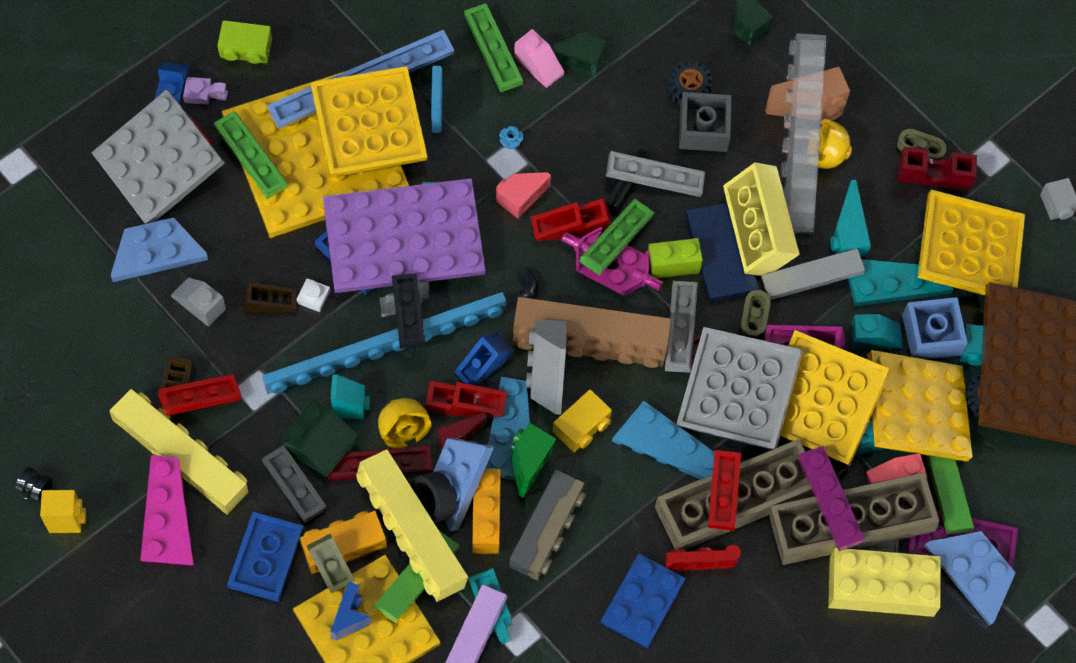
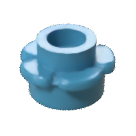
(511, 143)

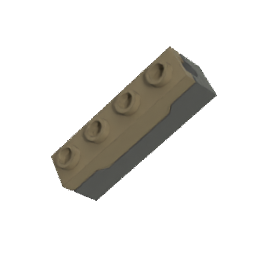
(547, 525)

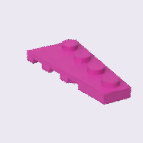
(166, 523)

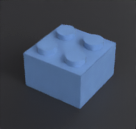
(934, 328)

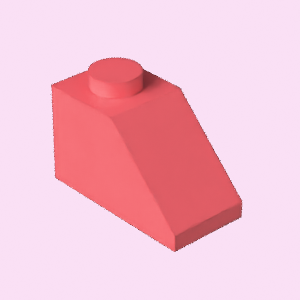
(522, 191)
(896, 468)

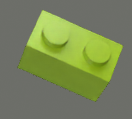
(244, 42)
(675, 258)

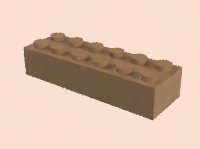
(597, 331)

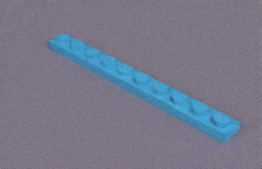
(378, 345)

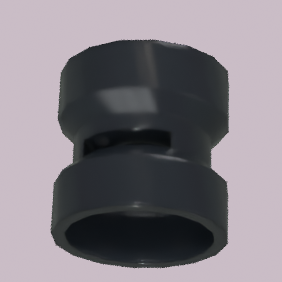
(33, 483)

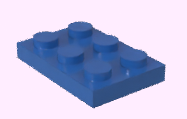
(265, 556)
(643, 600)

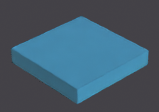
(436, 106)

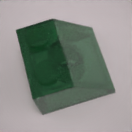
(319, 438)

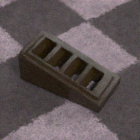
(260, 306)
(178, 364)

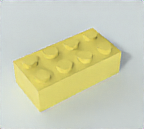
(761, 219)
(884, 582)

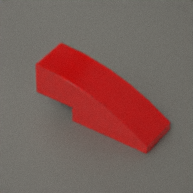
(572, 219)
(464, 400)

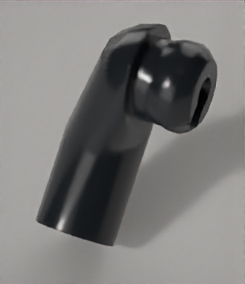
(531, 285)

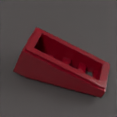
(462, 429)

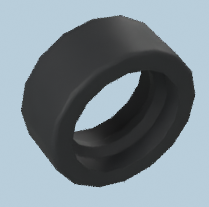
(442, 491)

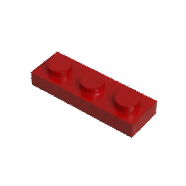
(199, 394)
(724, 490)

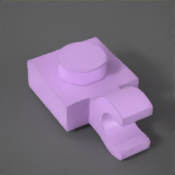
(201, 90)

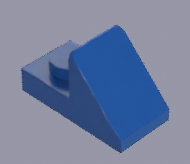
(173, 79)
(346, 619)

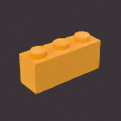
(487, 513)
(353, 537)

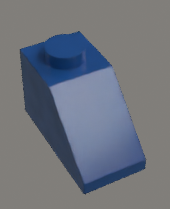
(484, 359)

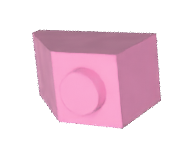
(538, 58)

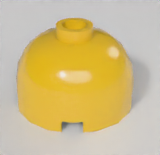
(833, 144)
(403, 421)

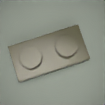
(330, 563)

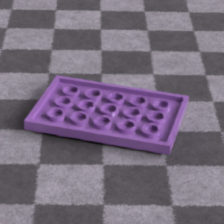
(403, 232)

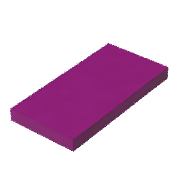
(1001, 536)

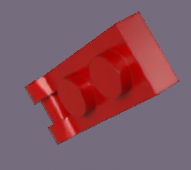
(702, 559)

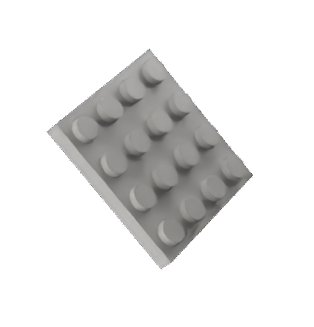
(158, 157)
(739, 388)

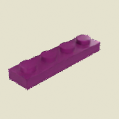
(831, 498)

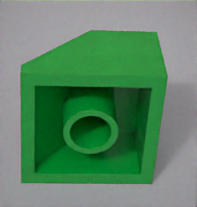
(530, 453)

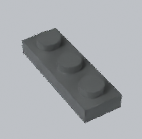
(294, 484)

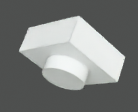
(313, 295)

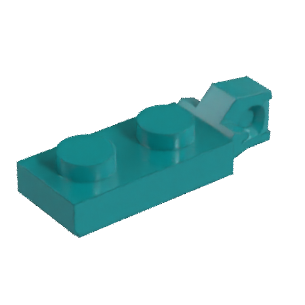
(490, 580)

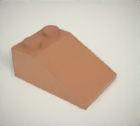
(833, 99)

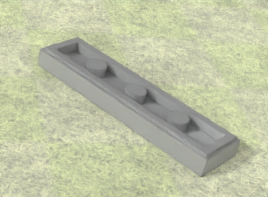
(655, 174)
(813, 274)
(681, 326)

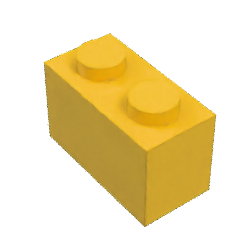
(582, 421)
(62, 511)

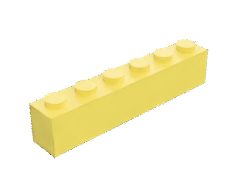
(164, 438)
(411, 525)

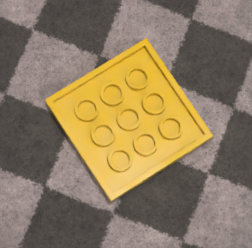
(368, 121)
(970, 243)
(832, 397)
(922, 408)
(381, 640)

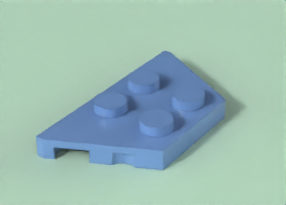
(155, 249)
(463, 466)
(975, 570)

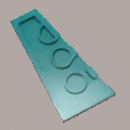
(892, 282)

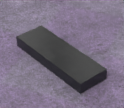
(408, 310)

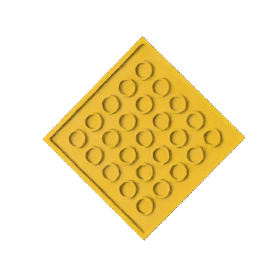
(302, 162)

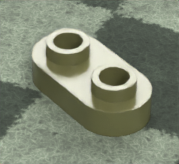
(923, 141)
(755, 316)

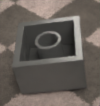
(705, 121)

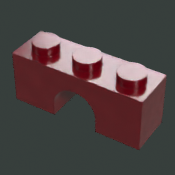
(954, 172)

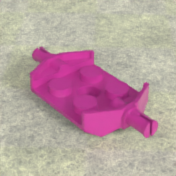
(625, 279)

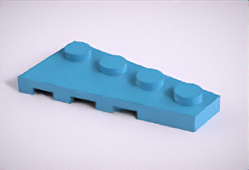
(506, 427)
(660, 438)

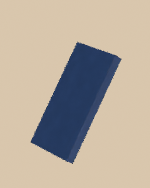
(720, 253)

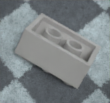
(547, 363)

